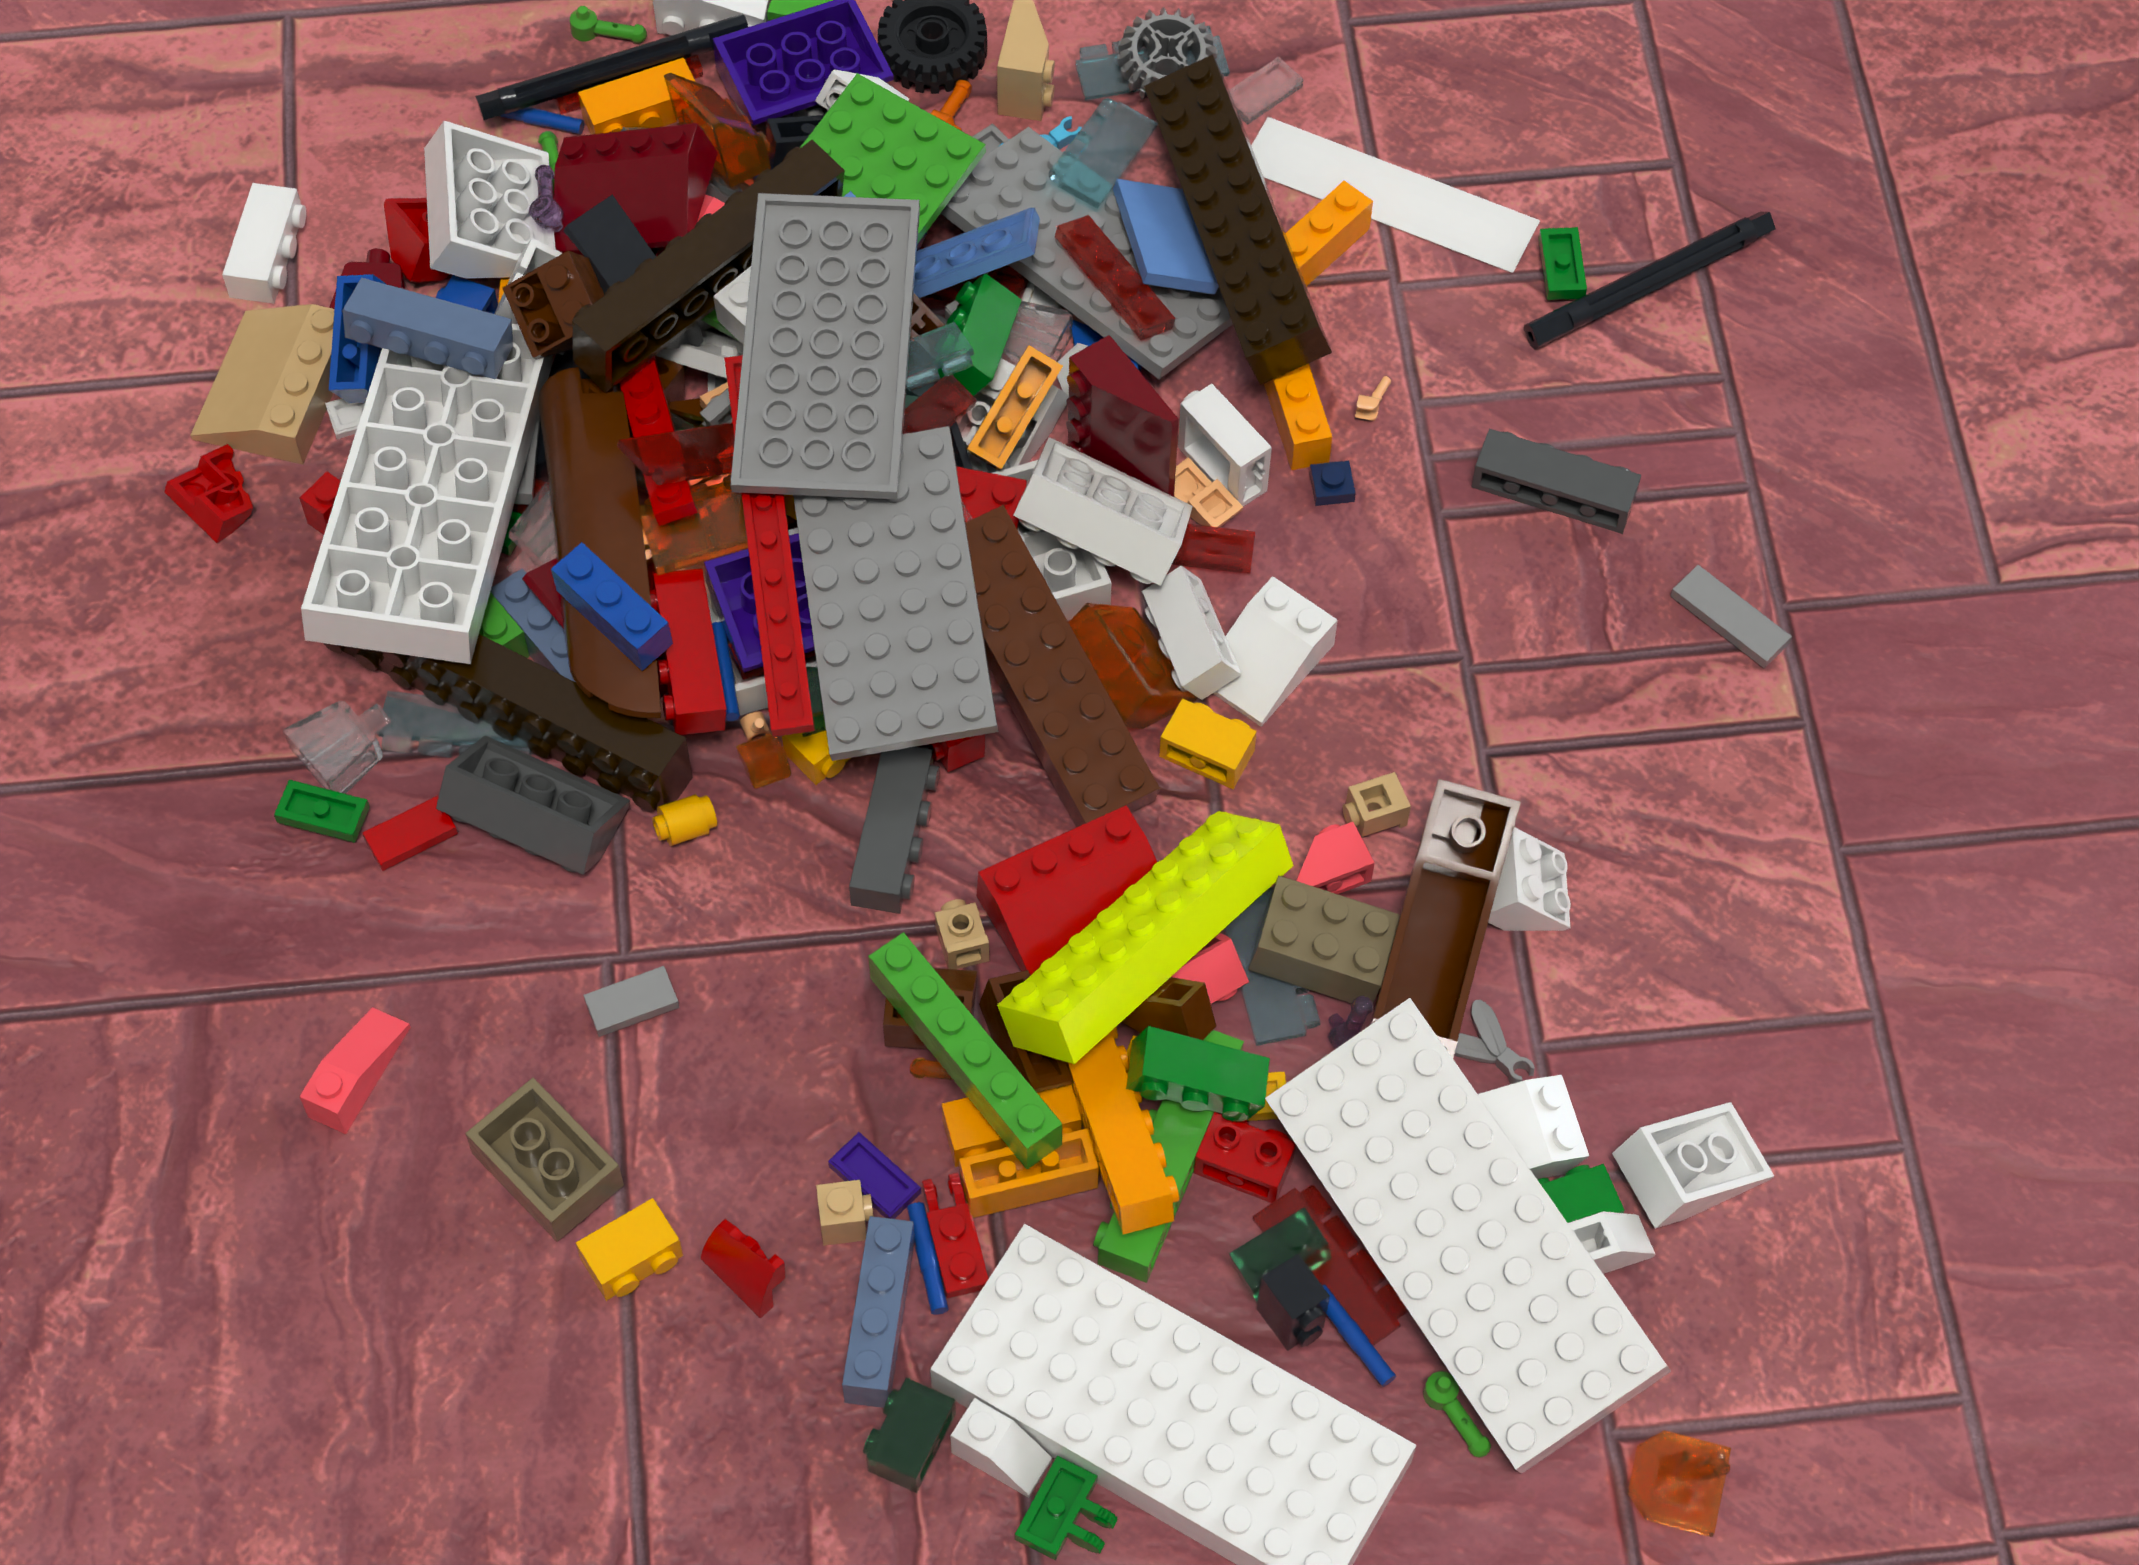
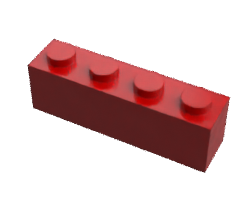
(691, 662)

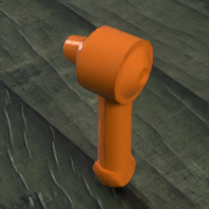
(959, 94)

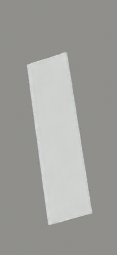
(1398, 195)

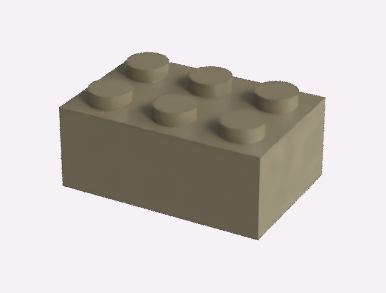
(1323, 941)
(545, 1159)

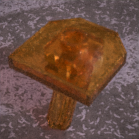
(1679, 1481)

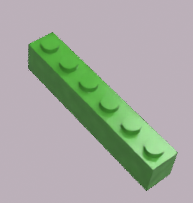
(965, 1050)
(1180, 1135)

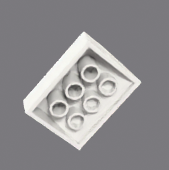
(480, 202)
(1104, 512)

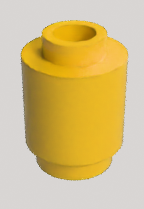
(684, 819)

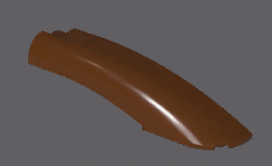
(597, 505)
(1448, 906)

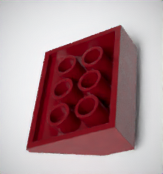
(651, 173)
(1120, 416)

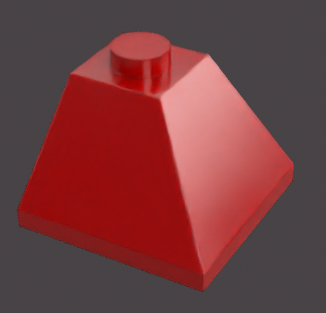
(410, 238)

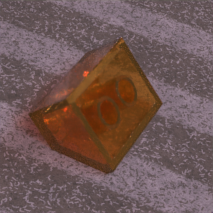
(739, 146)
(709, 534)
(1128, 663)

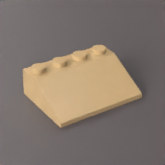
(272, 384)

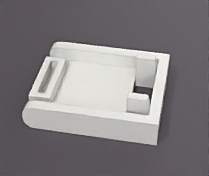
(707, 356)

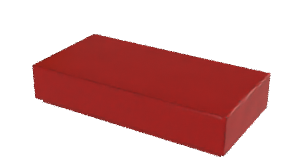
(409, 833)

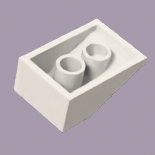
(1275, 648)
(1539, 1124)
(1691, 1163)

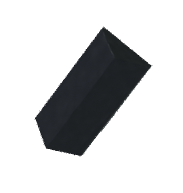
(616, 251)

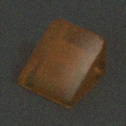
(764, 760)

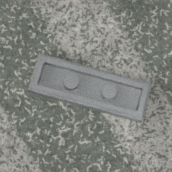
(1731, 616)

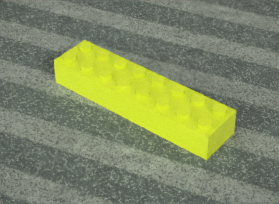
(1145, 936)

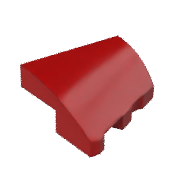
(213, 494)
(743, 1266)

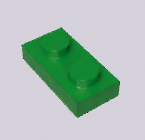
(1562, 263)
(322, 811)

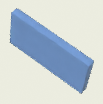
(1164, 237)
(976, 252)

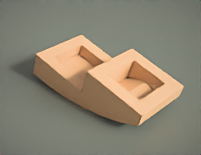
(1210, 500)

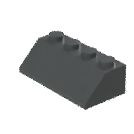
(531, 804)

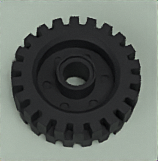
(933, 42)

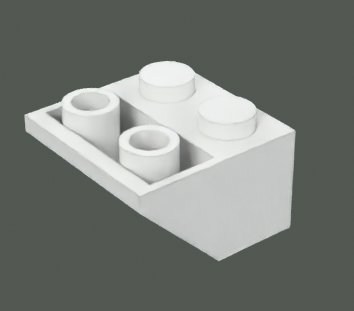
(1532, 887)

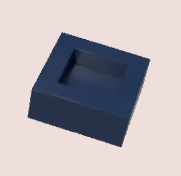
(1332, 483)

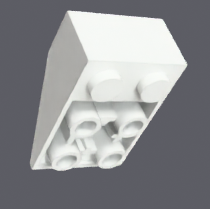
(1034, 434)

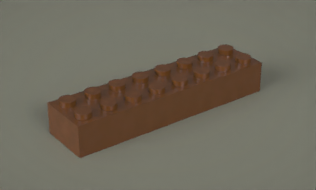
(1052, 679)

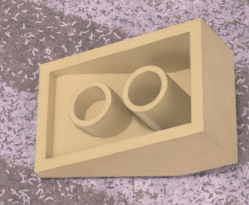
(1024, 65)

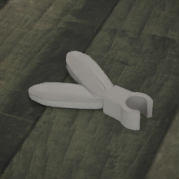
(1491, 1044)

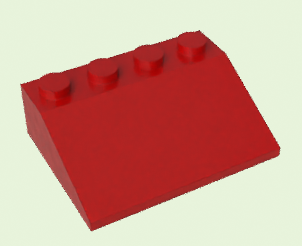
(1063, 884)

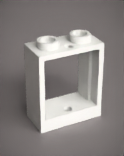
(1224, 444)

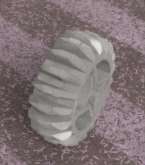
(1167, 43)

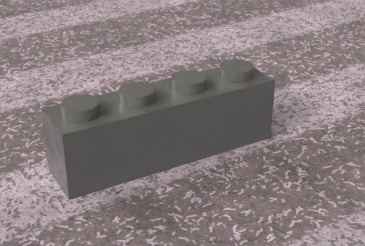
(1556, 480)
(892, 829)

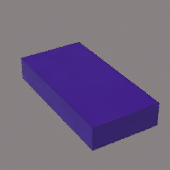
(888, 1185)

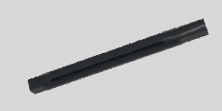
(605, 69)
(1647, 279)

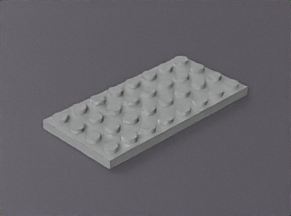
(1018, 179)
(826, 346)
(897, 609)

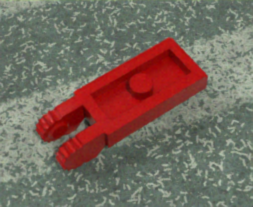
(955, 1240)

